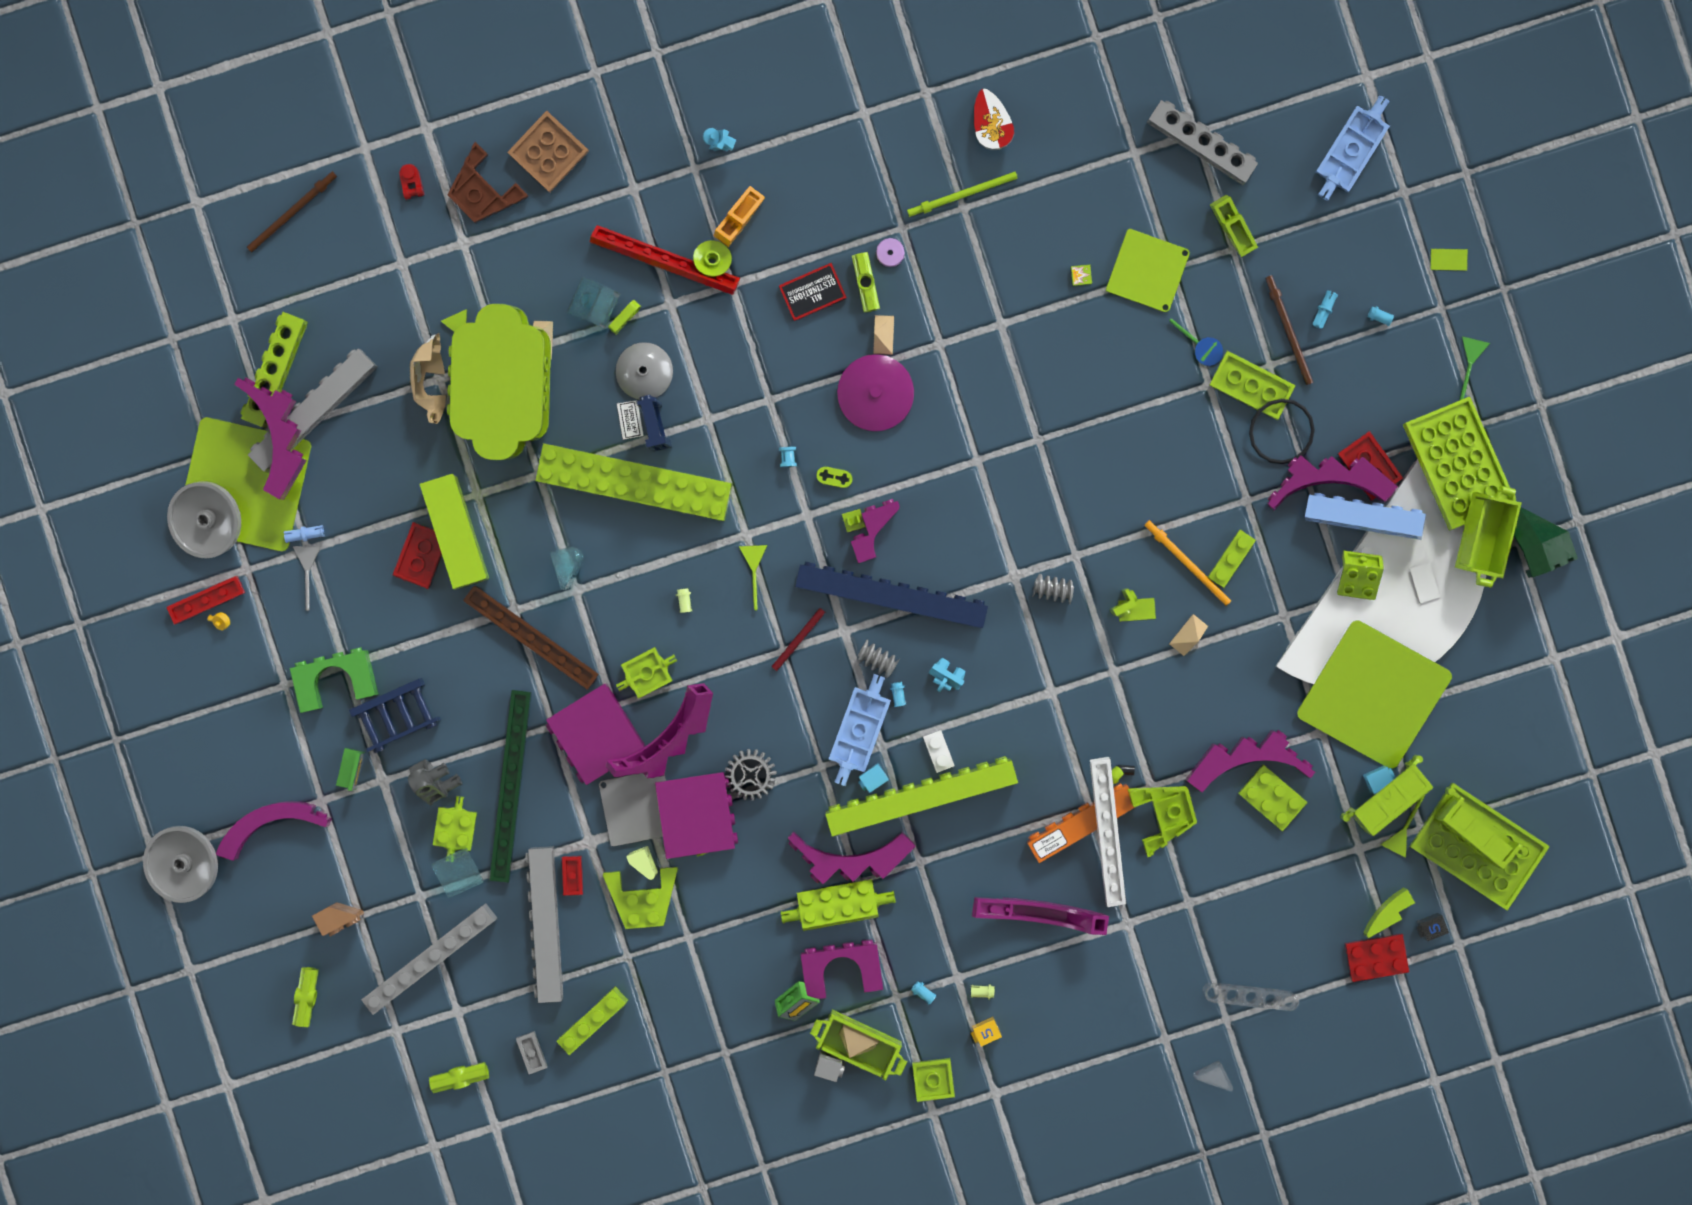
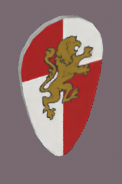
(992, 122)

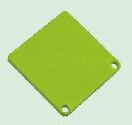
(1147, 270)

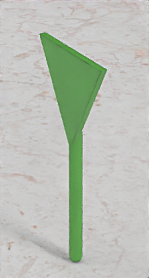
(1473, 350)

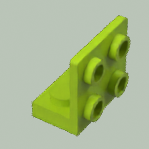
(1360, 575)

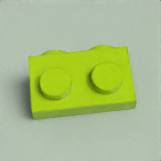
(1124, 608)

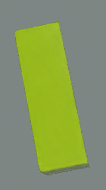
(454, 531)

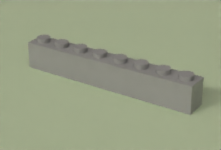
(319, 402)
(545, 924)
(429, 959)

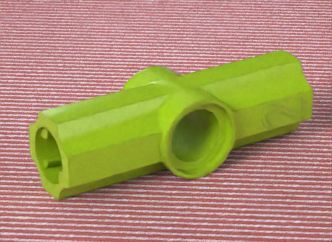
(863, 270)
(305, 996)
(459, 1077)

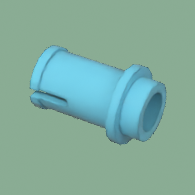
(1380, 316)
(898, 694)
(923, 992)

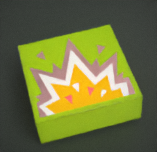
(1081, 275)

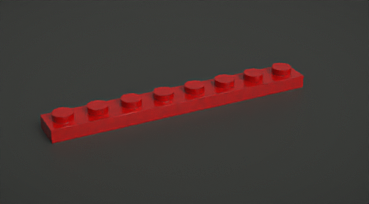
(661, 259)

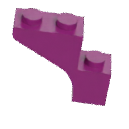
(874, 520)

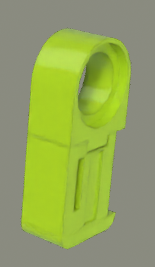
(626, 315)

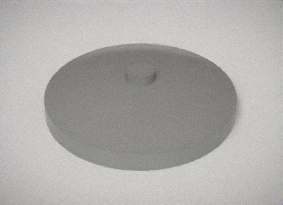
(204, 519)
(180, 864)

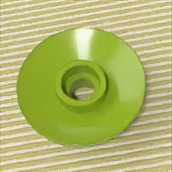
(712, 250)

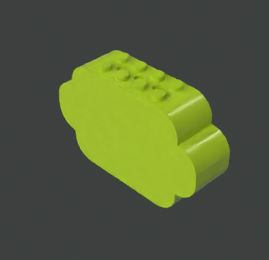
(499, 382)

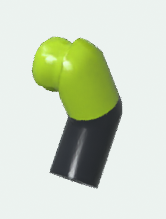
(1120, 770)

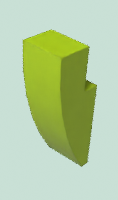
(1233, 225)
(1388, 912)

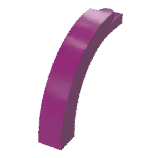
(241, 831)

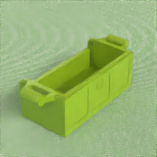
(1488, 535)
(1391, 799)
(1477, 831)
(875, 1061)

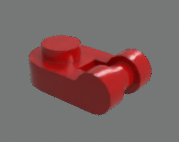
(409, 175)

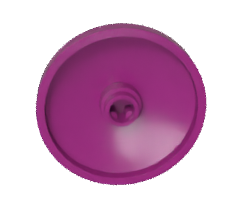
(875, 392)

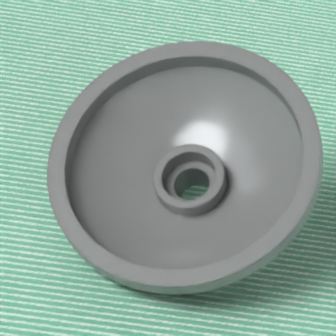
(658, 372)

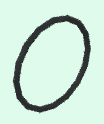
(1258, 413)

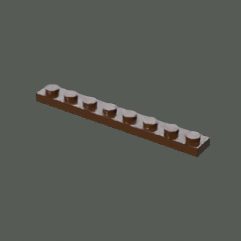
(531, 637)

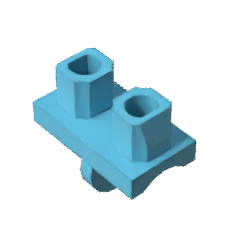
(718, 139)
(945, 678)

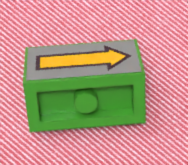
(350, 769)
(795, 1002)

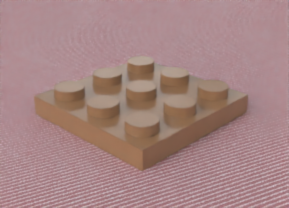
(548, 151)

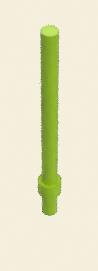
(927, 206)

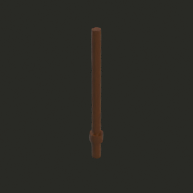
(320, 186)
(1275, 294)

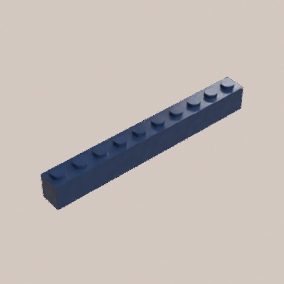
(891, 596)

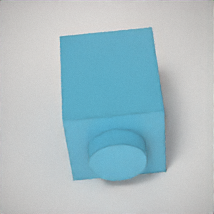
(872, 778)
(1378, 778)

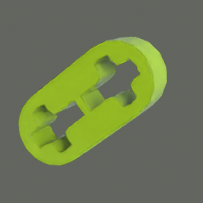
(834, 482)

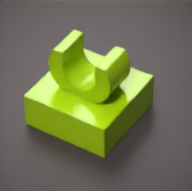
(853, 520)

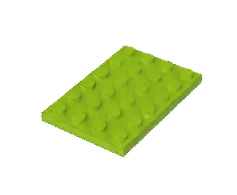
(1455, 458)
(1464, 863)

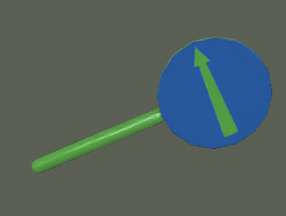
(1207, 351)

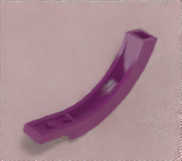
(1042, 912)

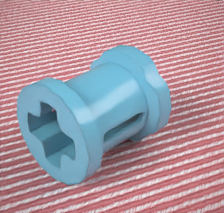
(787, 456)

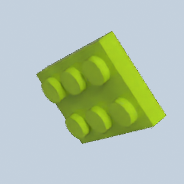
(1272, 797)

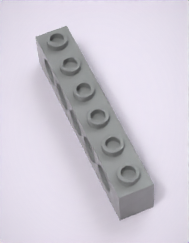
(1207, 152)

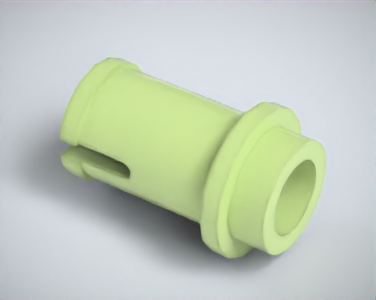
(684, 600)
(983, 991)

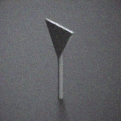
(307, 556)

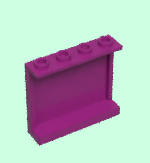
(594, 732)
(696, 815)

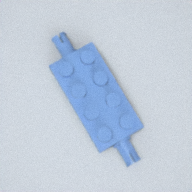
(1353, 148)
(859, 729)

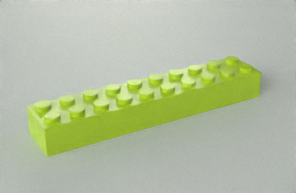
(634, 482)
(921, 796)

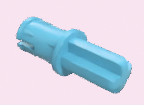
(1324, 309)

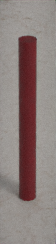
(798, 639)

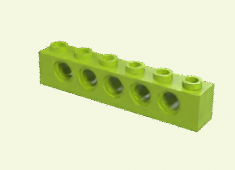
(283, 363)

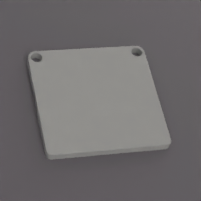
(631, 808)

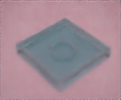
(457, 873)

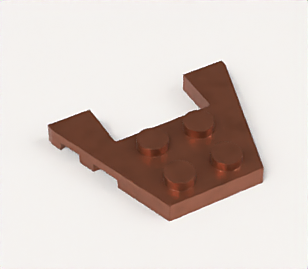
(475, 195)

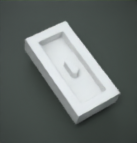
(938, 751)

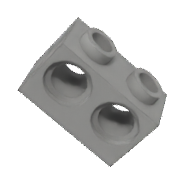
(829, 1066)

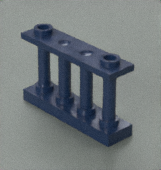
(380, 703)

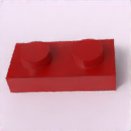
(572, 875)

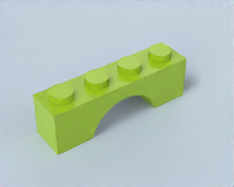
(592, 1020)

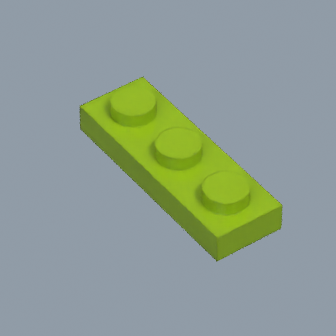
(1231, 558)

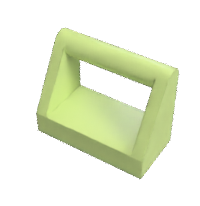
(643, 862)

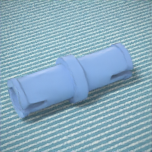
(304, 533)

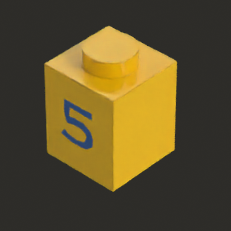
(986, 1032)

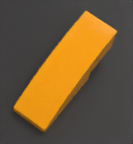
(738, 216)

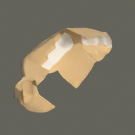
(427, 360)

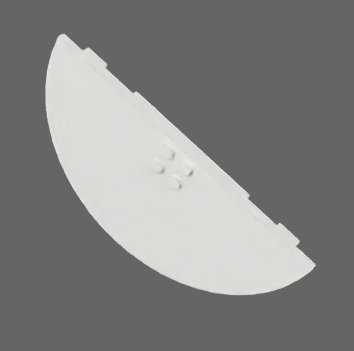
(1396, 612)

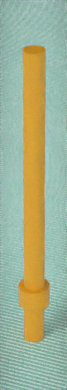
(1161, 537)

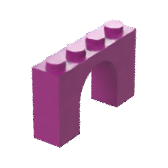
(864, 954)

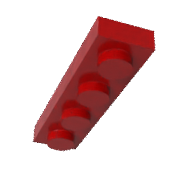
(205, 600)

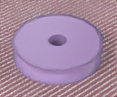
(890, 260)

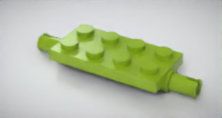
(837, 905)

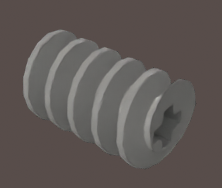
(1053, 588)
(877, 659)

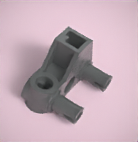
(426, 781)

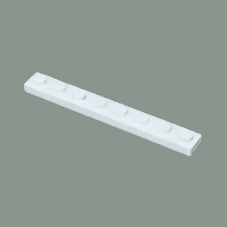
(1107, 831)

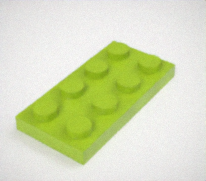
(1251, 384)

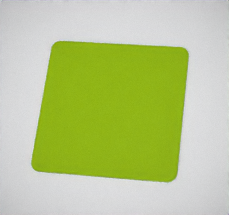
(223, 459)
(1374, 694)

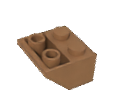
(335, 916)

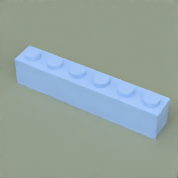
(1365, 517)

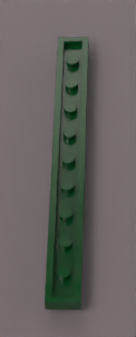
(510, 786)

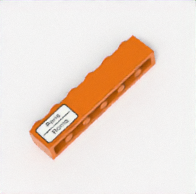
(1074, 826)

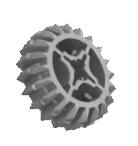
(738, 785)

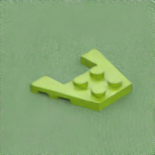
(1172, 811)
(643, 906)

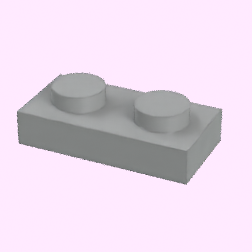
(531, 1052)

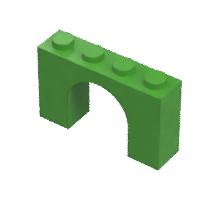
(306, 677)

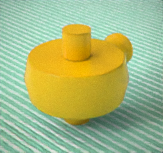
(220, 620)

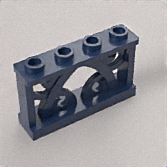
(653, 422)

